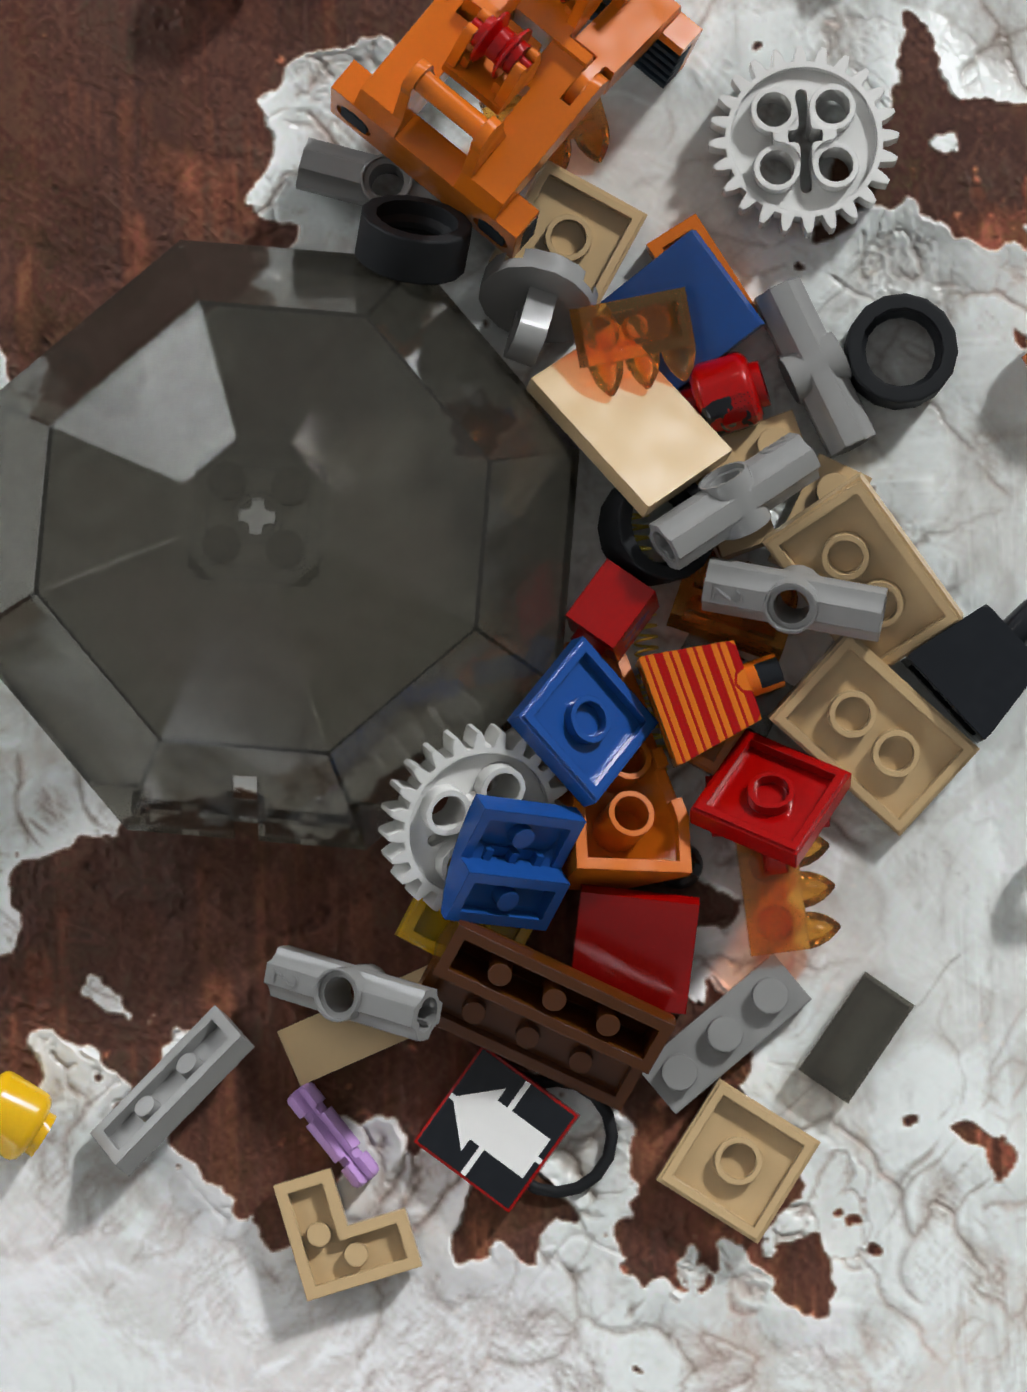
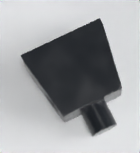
(976, 668)

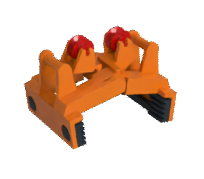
(496, 55)

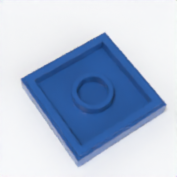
(716, 305)
(583, 721)

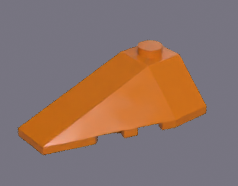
(637, 826)

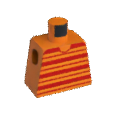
(705, 695)

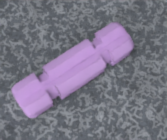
(333, 1134)

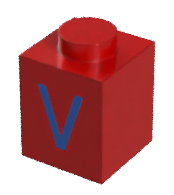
(612, 610)

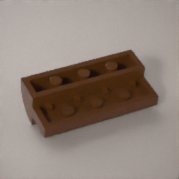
(544, 1013)

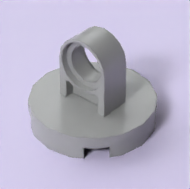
(533, 300)

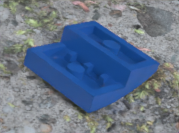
(510, 862)

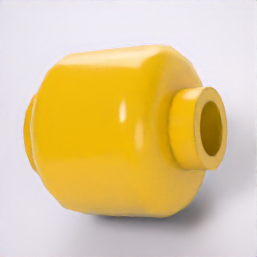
(23, 1116)

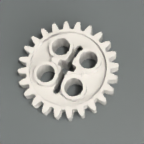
(752, 143)
(458, 773)

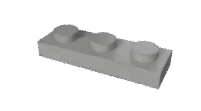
(726, 1032)
(171, 1090)

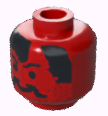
(728, 393)

